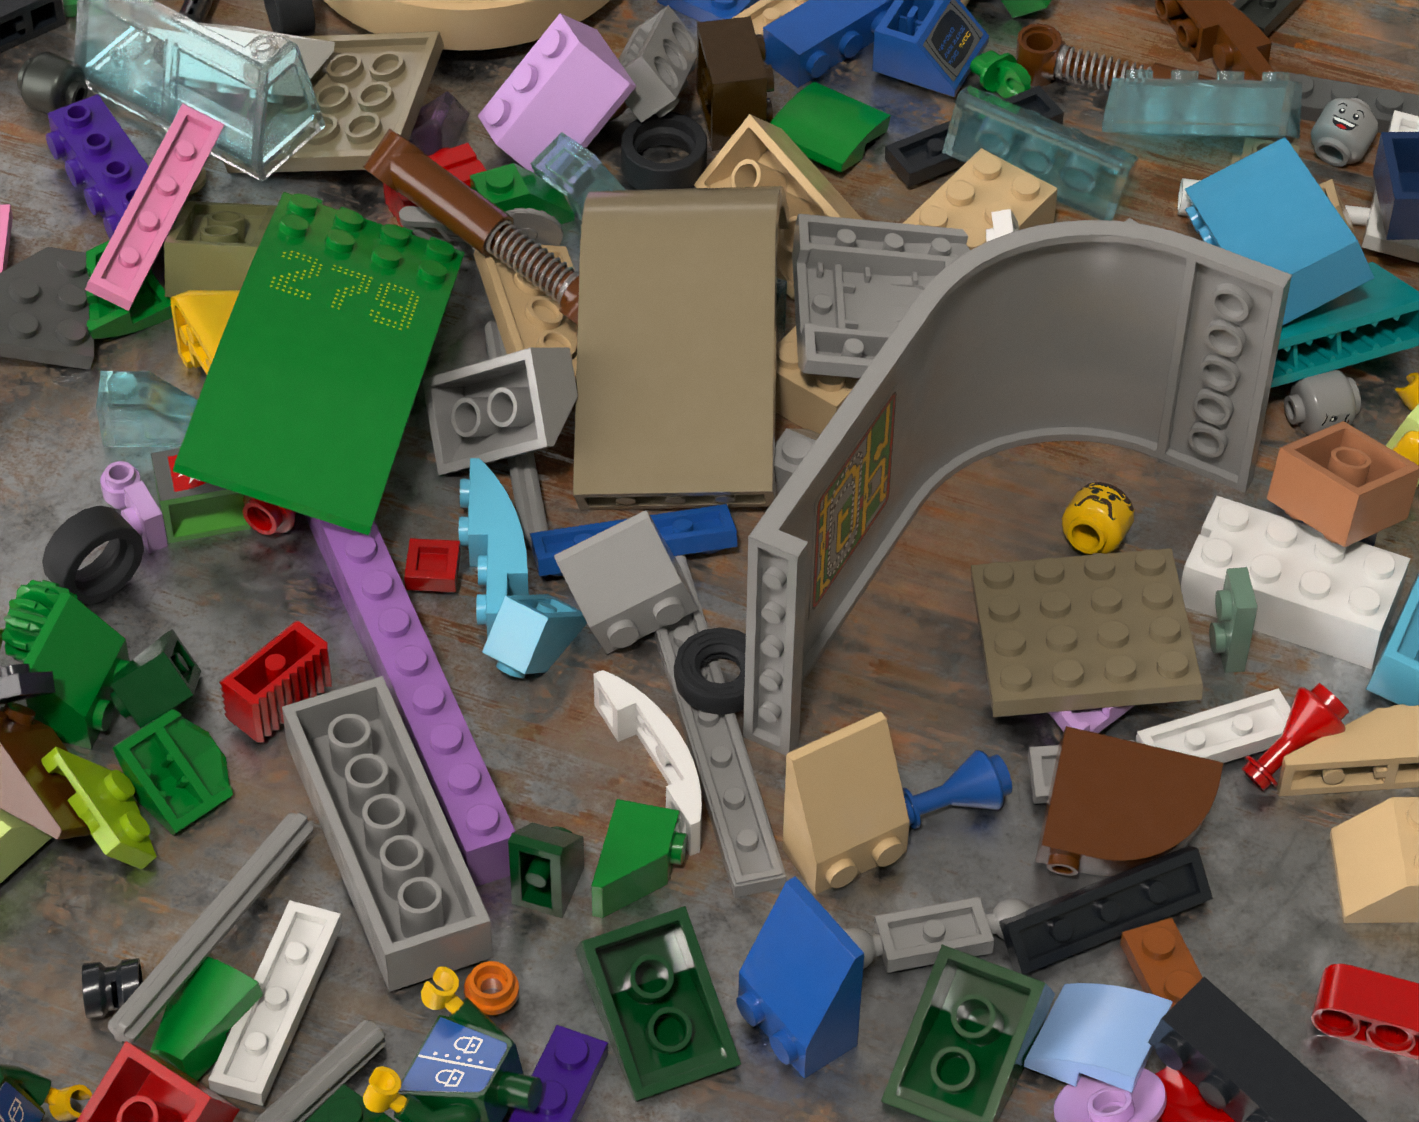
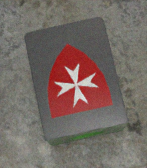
(192, 506)

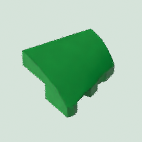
(110, 320)
(202, 1014)

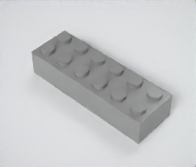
(387, 833)

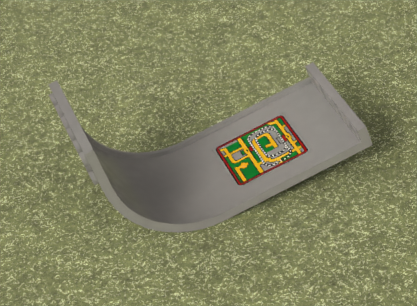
(1012, 345)

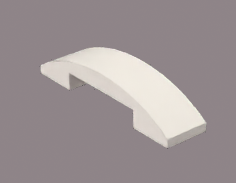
(633, 713)

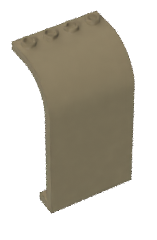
(677, 348)

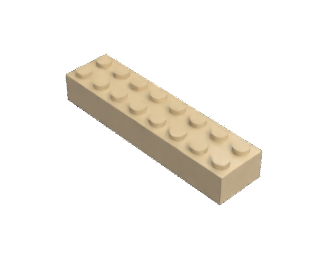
(963, 203)

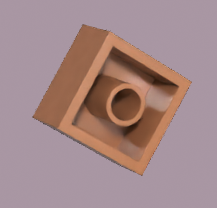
(1343, 483)

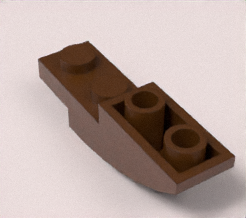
(1219, 32)

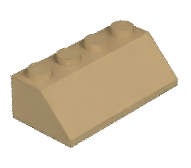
(768, 157)

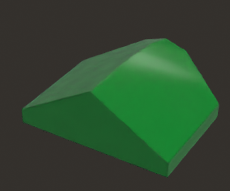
(175, 770)

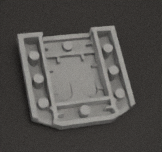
(858, 284)

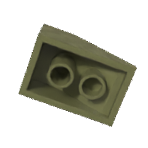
(213, 245)

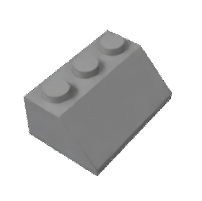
(499, 407)

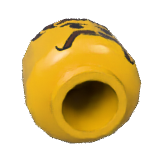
(1098, 518)

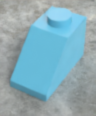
(532, 633)

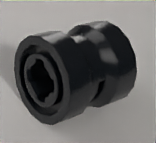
(109, 987)

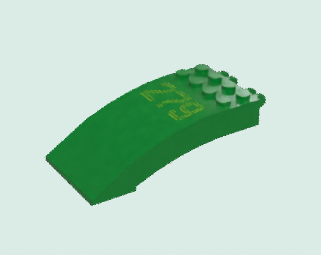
(320, 362)

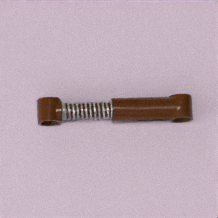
(1048, 58)
(472, 218)

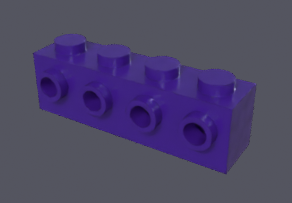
(97, 157)

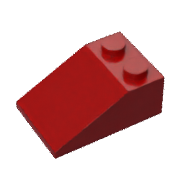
(151, 1089)

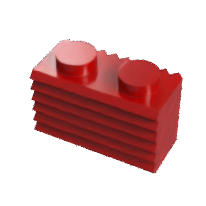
(279, 674)

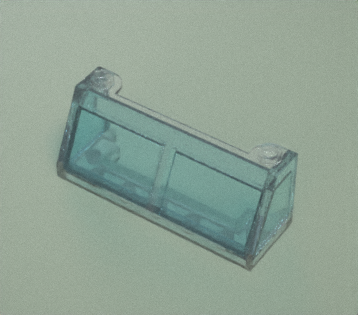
(159, 59)

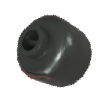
(51, 82)

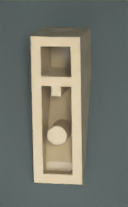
(1370, 755)

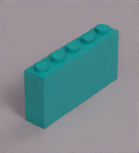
(1350, 329)

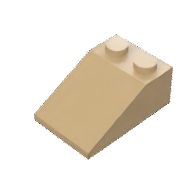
(844, 805)

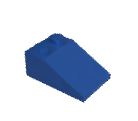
(803, 982)

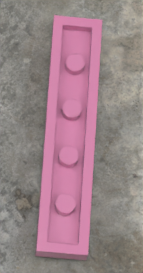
(154, 207)

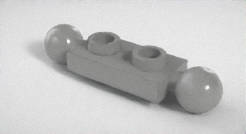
(916, 935)

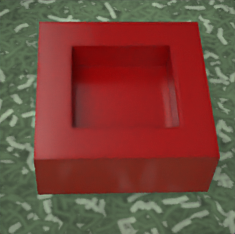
(432, 565)

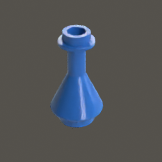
(976, 784)

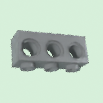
(658, 62)

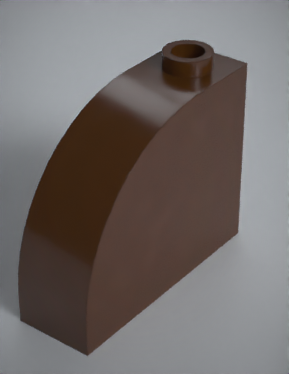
(1121, 803)

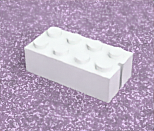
(1302, 583)

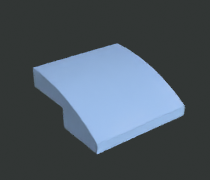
(1097, 1034)

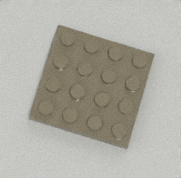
(362, 93)
(1085, 632)

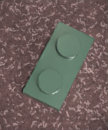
(1236, 618)

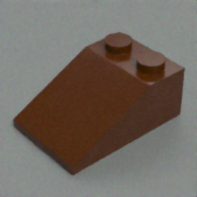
(24, 782)

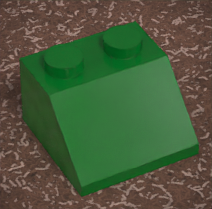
(83, 661)

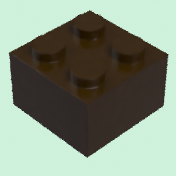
(731, 77)

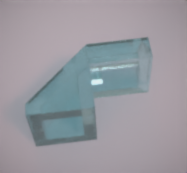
(573, 171)

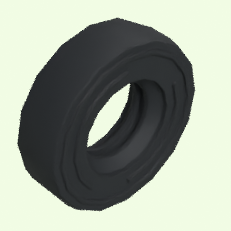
(694, 653)

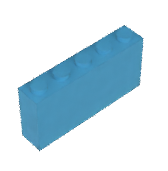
(1282, 218)

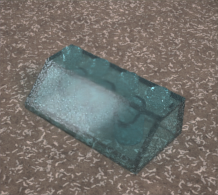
(1204, 106)
(1084, 169)

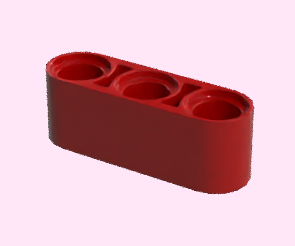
(1368, 1009)

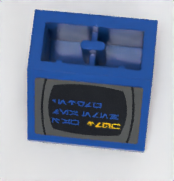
(928, 43)

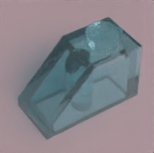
(142, 410)

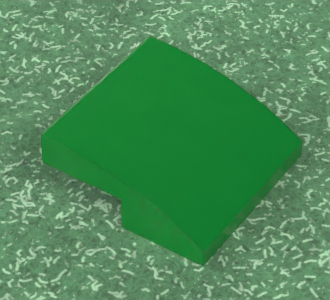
(830, 125)

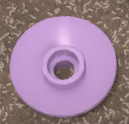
(1102, 1102)

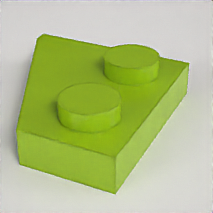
(106, 806)

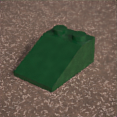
(657, 1003)
(967, 1040)

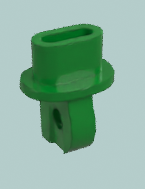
(1001, 73)

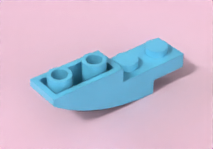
(493, 541)

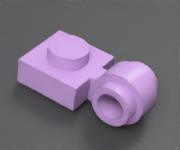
(126, 491)

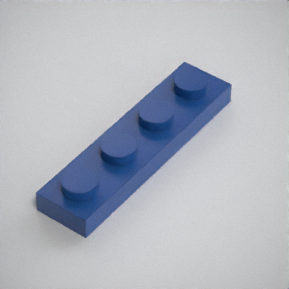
(684, 531)

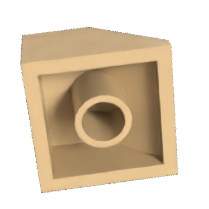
(1379, 863)

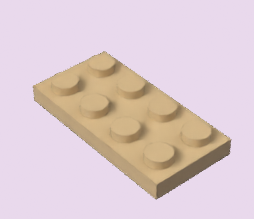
(524, 312)

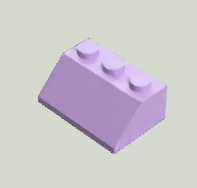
(561, 85)

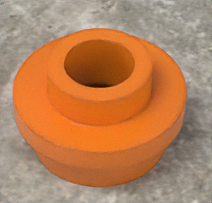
(492, 976)

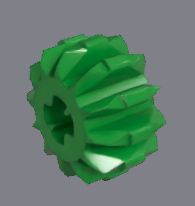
(28, 616)

